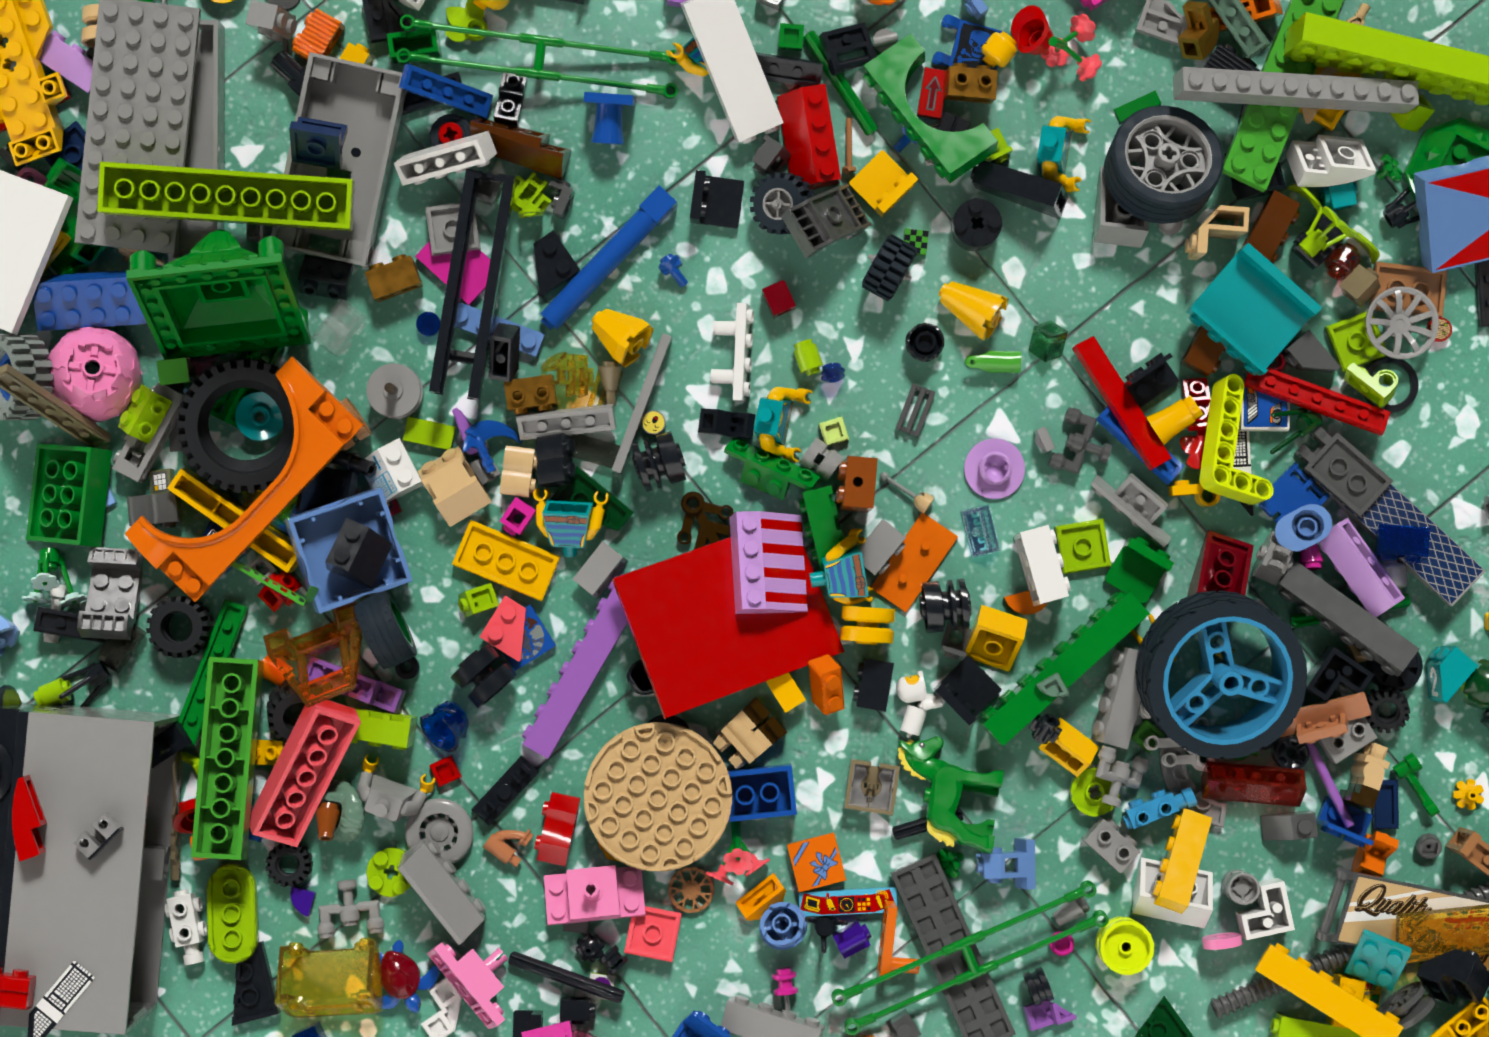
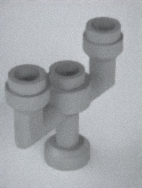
(1119, 774)
(349, 912)

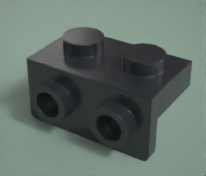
(324, 277)

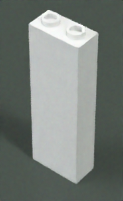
(733, 67)

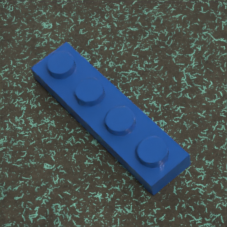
(445, 91)
(1165, 472)

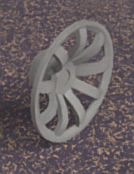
(1400, 322)

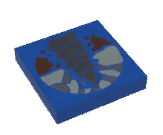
(535, 641)

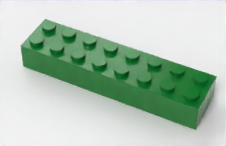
(1069, 659)

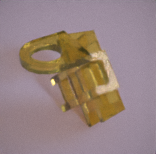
(576, 371)

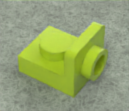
(1003, 151)
(477, 600)

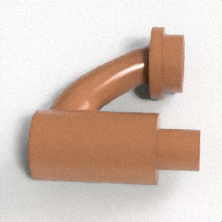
(501, 850)

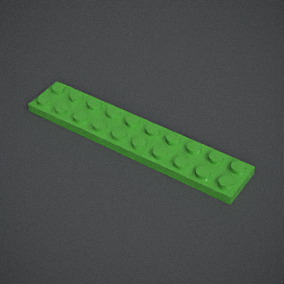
(1264, 127)

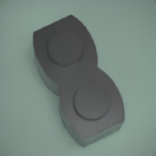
(156, 508)

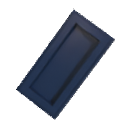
(1386, 807)

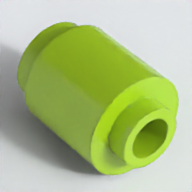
(808, 357)
(49, 693)

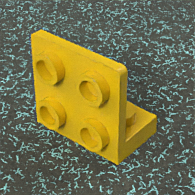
(883, 183)

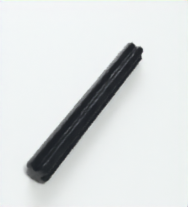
(566, 977)

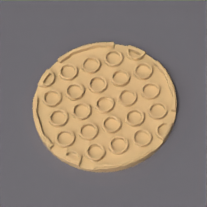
(657, 796)

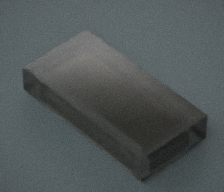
(595, 450)

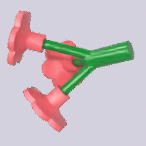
(1083, 30)
(737, 859)

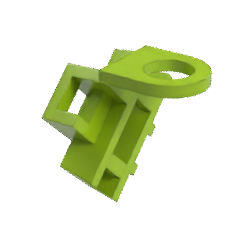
(531, 198)

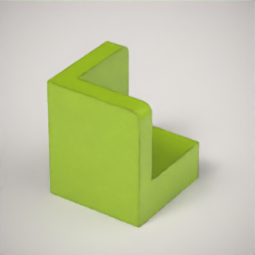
(1416, 117)

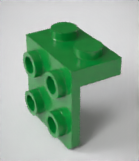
(1138, 568)

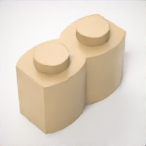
(518, 471)

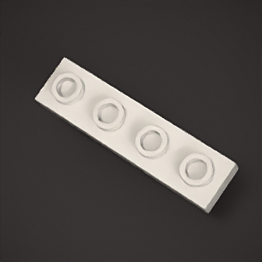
(743, 341)

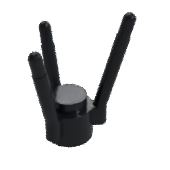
(1396, 214)
(96, 675)
(824, 927)

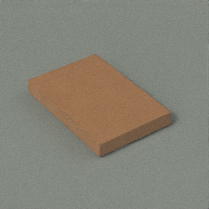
(1416, 277)

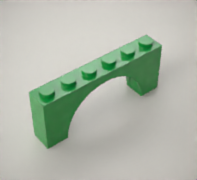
(949, 151)

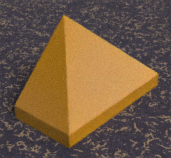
(761, 897)

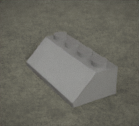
(442, 889)

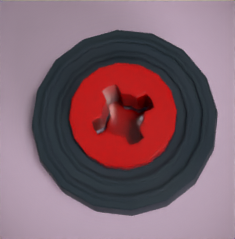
(448, 124)

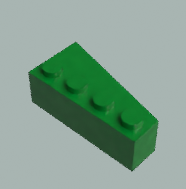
(822, 522)

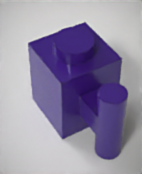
(852, 938)

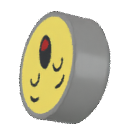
(653, 422)

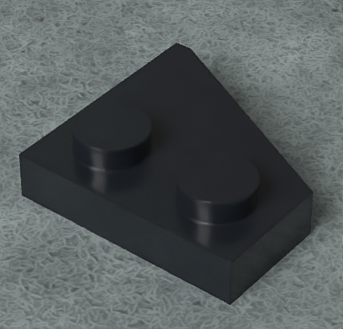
(382, 18)
(553, 263)

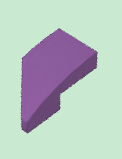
(1046, 1015)

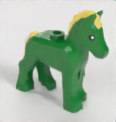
(945, 793)

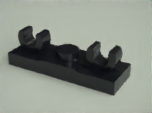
(505, 790)

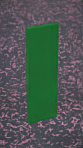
(1140, 103)

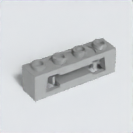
(132, 466)

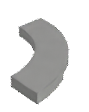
(1178, 778)

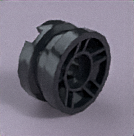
(1295, 761)
(1038, 986)

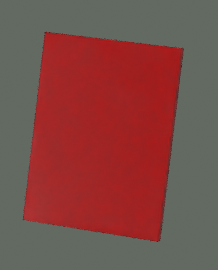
(697, 643)

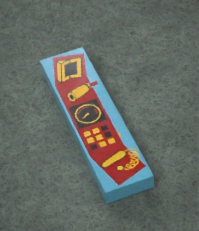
(846, 901)

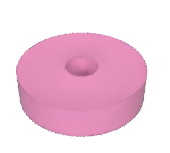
(1222, 941)

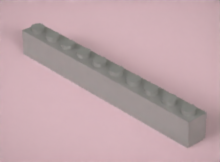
(1295, 90)

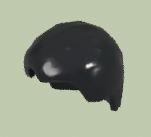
(638, 679)

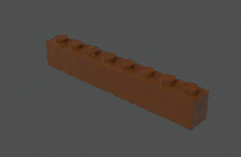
(1265, 236)

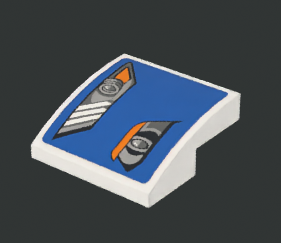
(1257, 412)

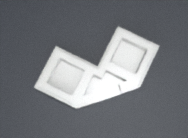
(449, 1001)

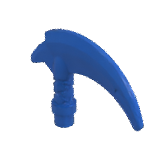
(480, 432)

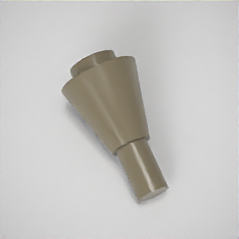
(610, 376)

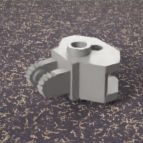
(1272, 560)

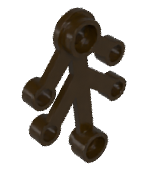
(707, 528)

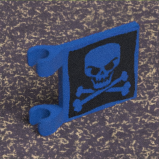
(967, 43)

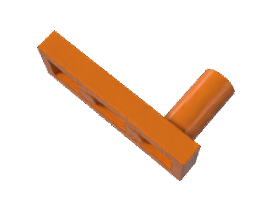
(886, 962)

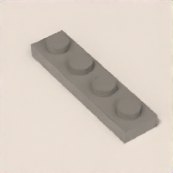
(566, 421)

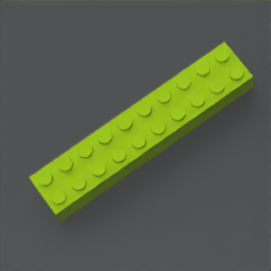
(1389, 56)
(226, 196)

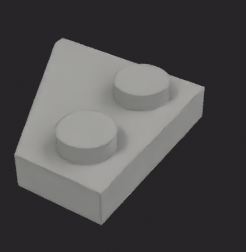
(1161, 21)

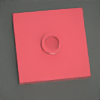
(654, 934)

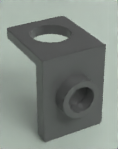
(954, 650)

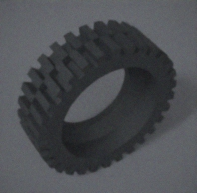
(195, 433)

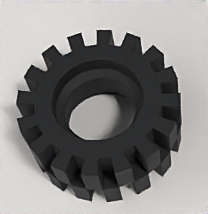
(1393, 721)
(276, 871)

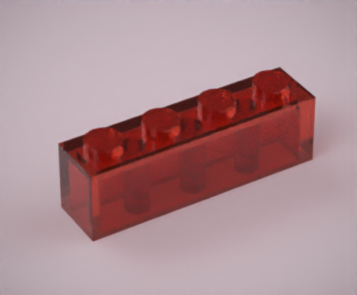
(1253, 784)

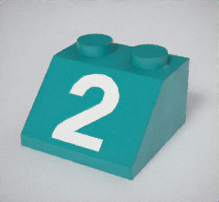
(1447, 672)

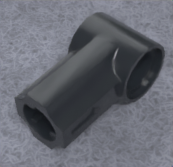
(289, 70)

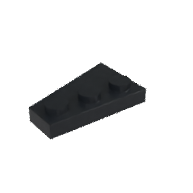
(254, 988)

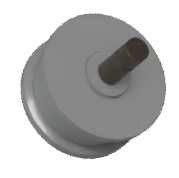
(394, 391)

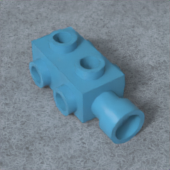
(1152, 807)

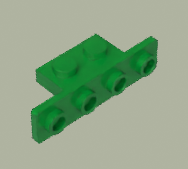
(768, 471)

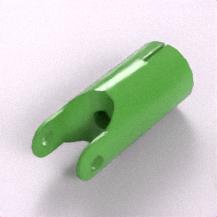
(996, 361)

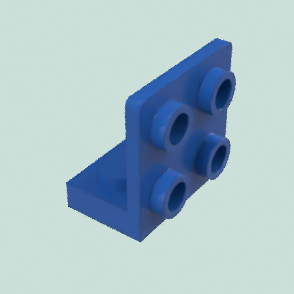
(1332, 823)

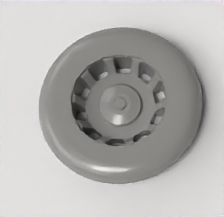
(441, 829)

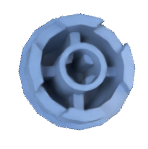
(783, 925)

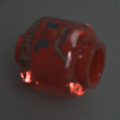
(1342, 261)

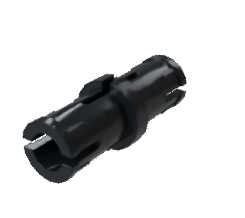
(355, 463)

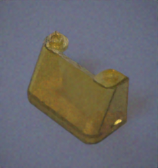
(329, 980)

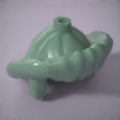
(352, 813)

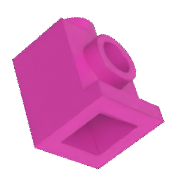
(517, 507)

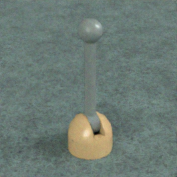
(921, 501)

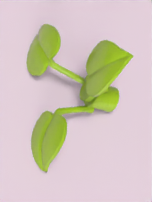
(1317, 239)

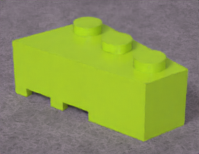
(385, 728)

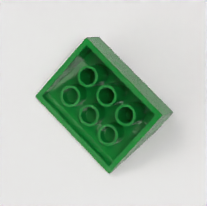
(69, 495)

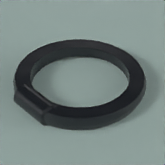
(1412, 376)

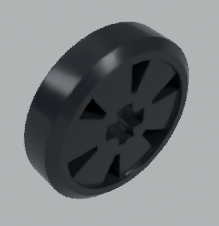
(1406, 679)

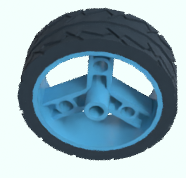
(1279, 692)

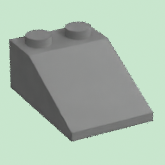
(1115, 224)

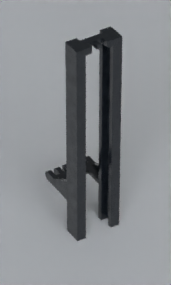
(454, 284)

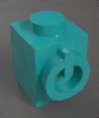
(1339, 196)

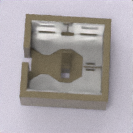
(870, 798)

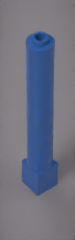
(608, 258)

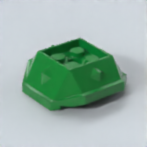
(1444, 145)

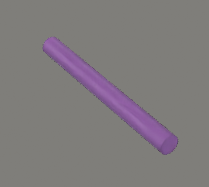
(1330, 786)

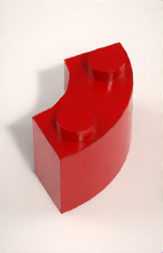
(558, 828)

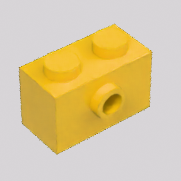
(1071, 749)

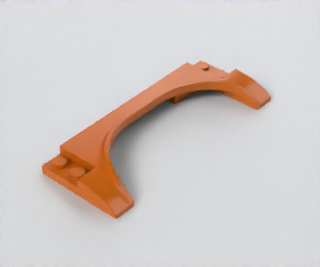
(320, 433)

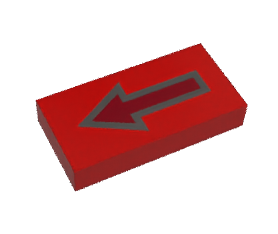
(931, 94)

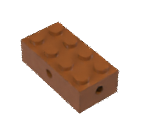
(857, 484)

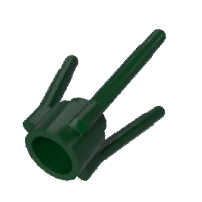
(1306, 422)

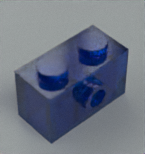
(1402, 542)

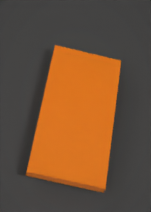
(924, 550)

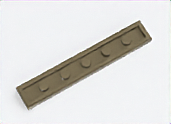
(52, 407)

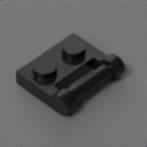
(846, 41)

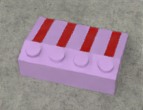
(768, 562)

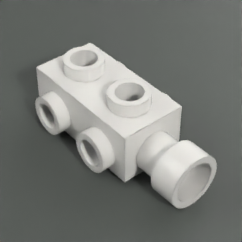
(189, 920)

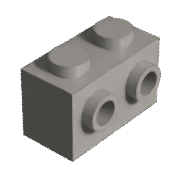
(271, 21)
(880, 546)
(1358, 736)
(1110, 844)

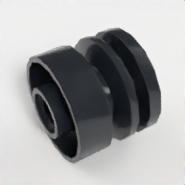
(659, 461)
(945, 605)

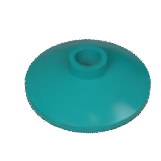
(246, 419)

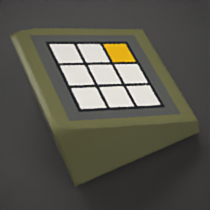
(160, 480)

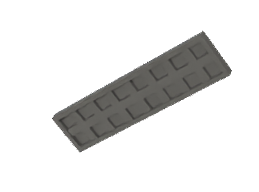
(938, 924)

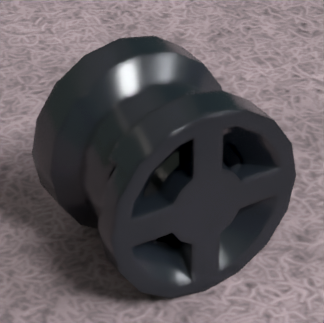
(610, 958)

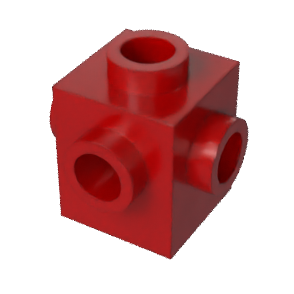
(274, 599)

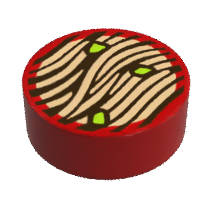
(1444, 329)

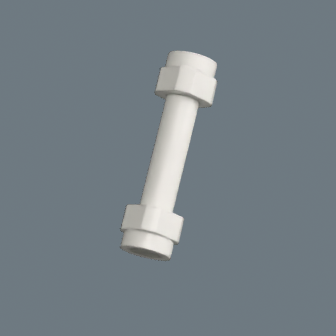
(58, 594)

